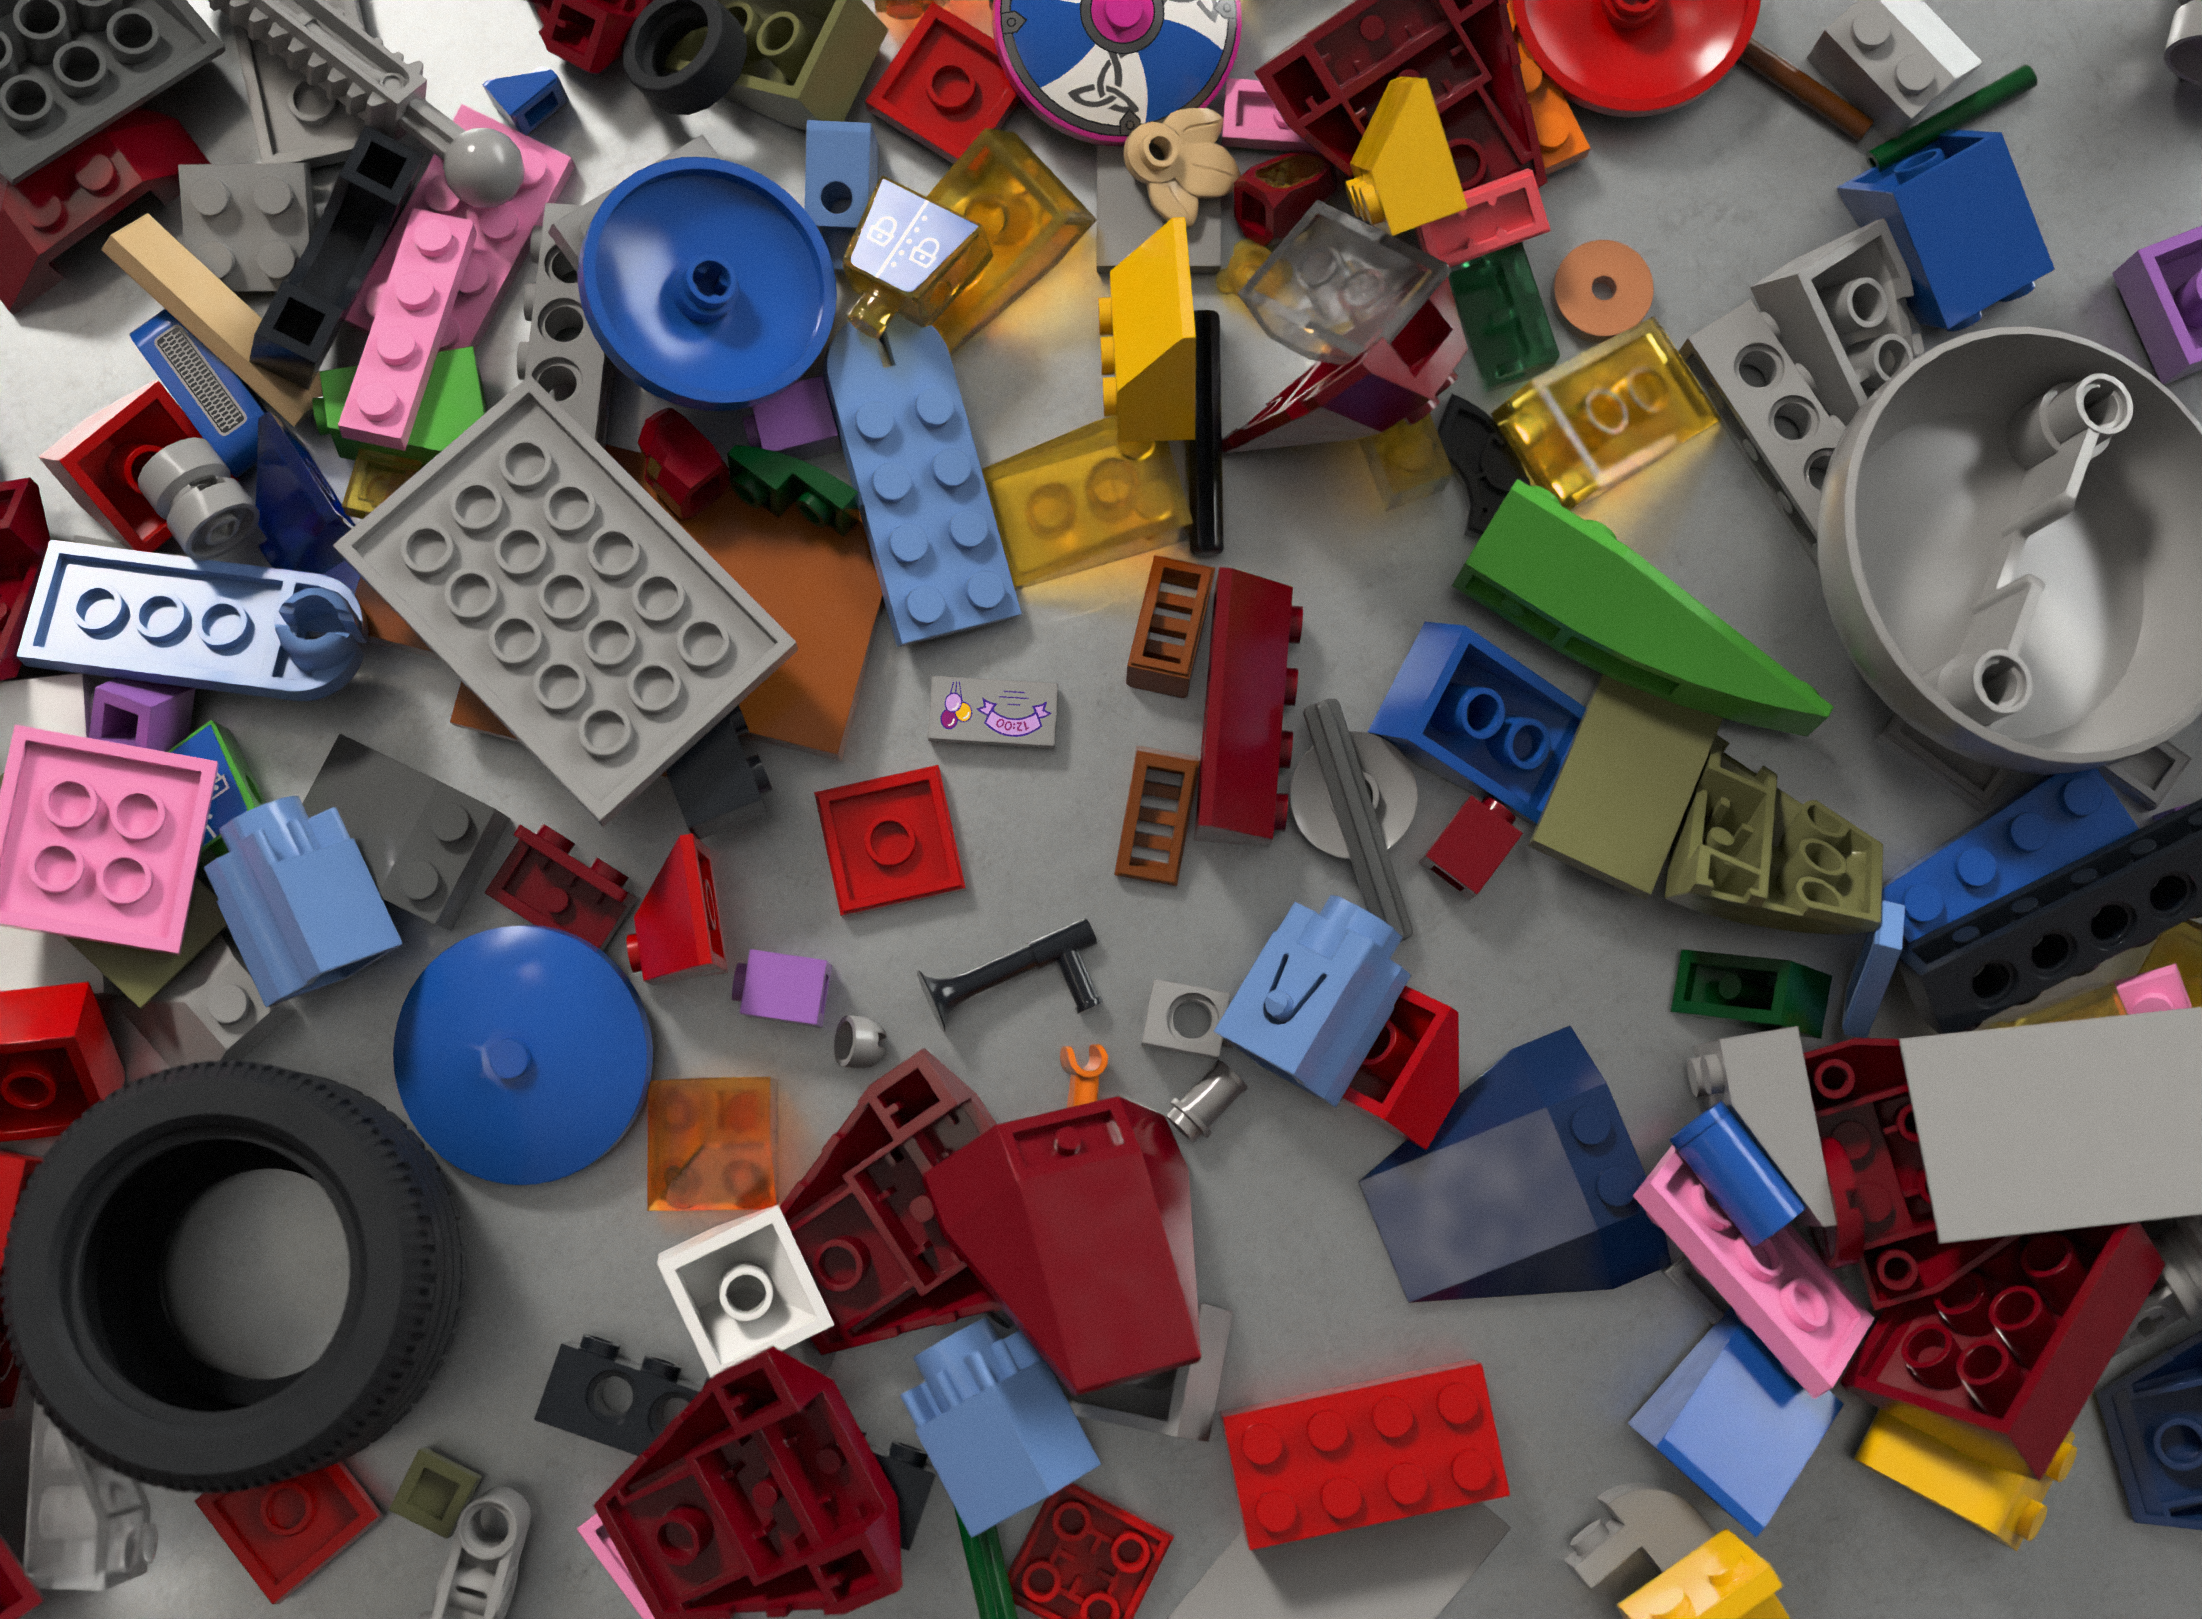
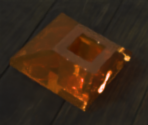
(712, 1144)

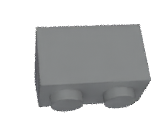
(1892, 61)

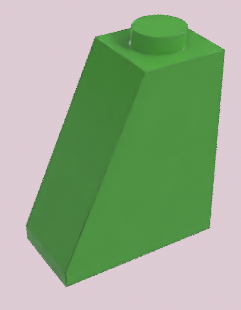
(448, 408)

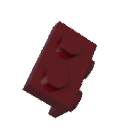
(559, 891)

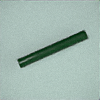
(1953, 117)

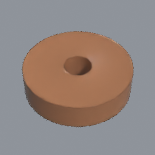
(1607, 264)

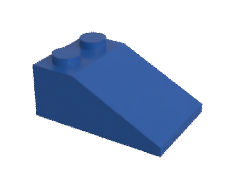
(1479, 718)

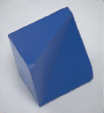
(527, 98)

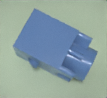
(298, 899)
(1317, 997)
(995, 1424)

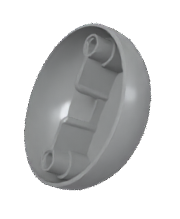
(2021, 551)

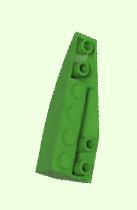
(1624, 617)

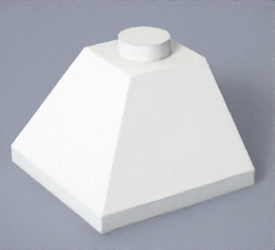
(744, 1289)

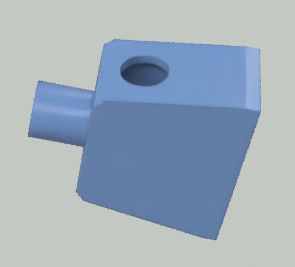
(839, 166)

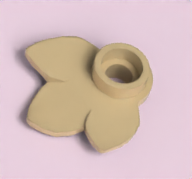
(1191, 164)

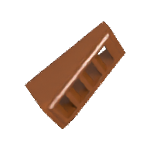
(1159, 664)
(1165, 761)

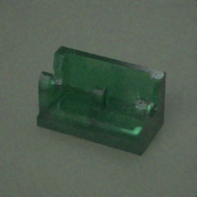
(1504, 317)

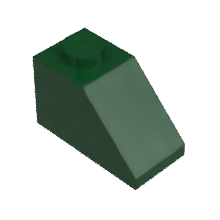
(1751, 992)

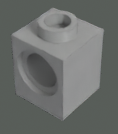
(1159, 1025)

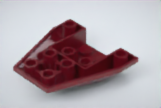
(1867, 1107)
(1080, 1237)

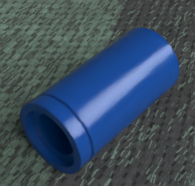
(1737, 1174)

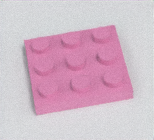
(101, 839)

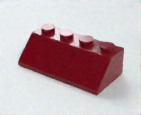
(1245, 710)

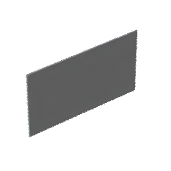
(2060, 1123)
(1359, 1573)

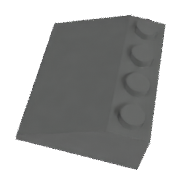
(86, 65)

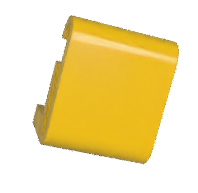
(1990, 1498)
(1711, 1582)

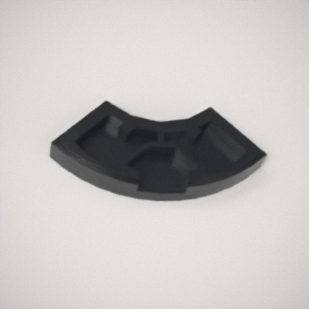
(1479, 461)

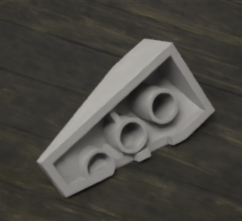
(1845, 315)

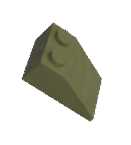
(800, 56)

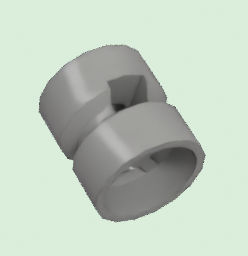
(198, 498)

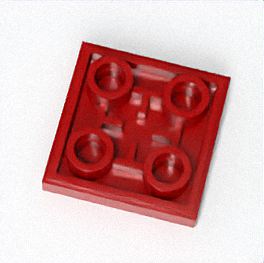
(1086, 1558)

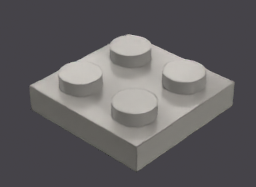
(247, 220)

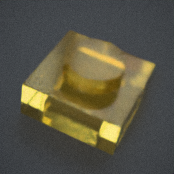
(375, 479)

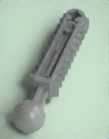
(382, 90)

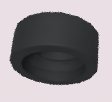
(703, 79)

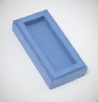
(1873, 971)

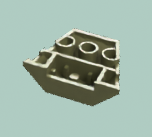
(1769, 858)

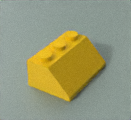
(1404, 162)
(1151, 340)

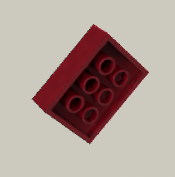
(2011, 1344)

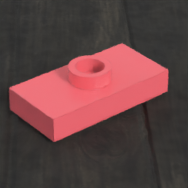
(1496, 218)

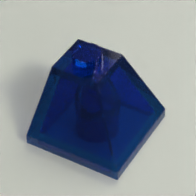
(295, 503)

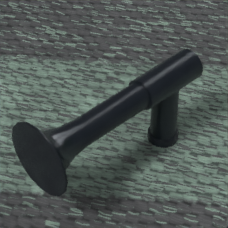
(1060, 946)

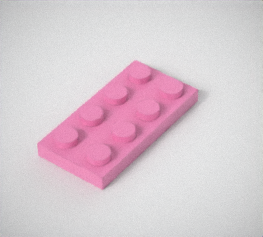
(500, 242)
(1773, 1287)

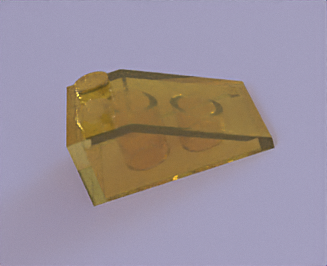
(1027, 221)
(1605, 414)
(1085, 503)

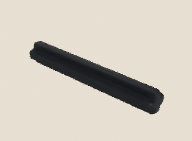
(1206, 449)

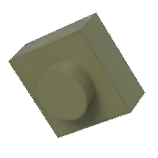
(435, 1492)

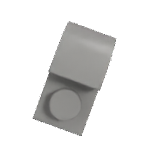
(1643, 1520)

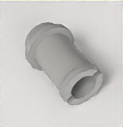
(1206, 1101)

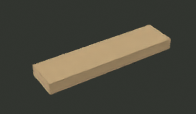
(205, 309)

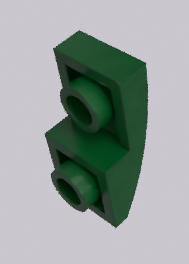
(780, 480)

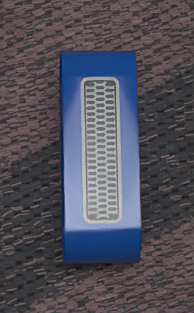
(205, 389)

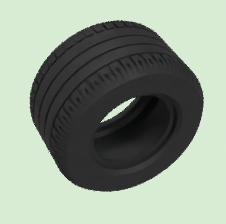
(92, 1251)

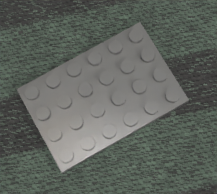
(566, 599)

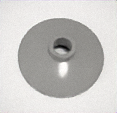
(1389, 784)

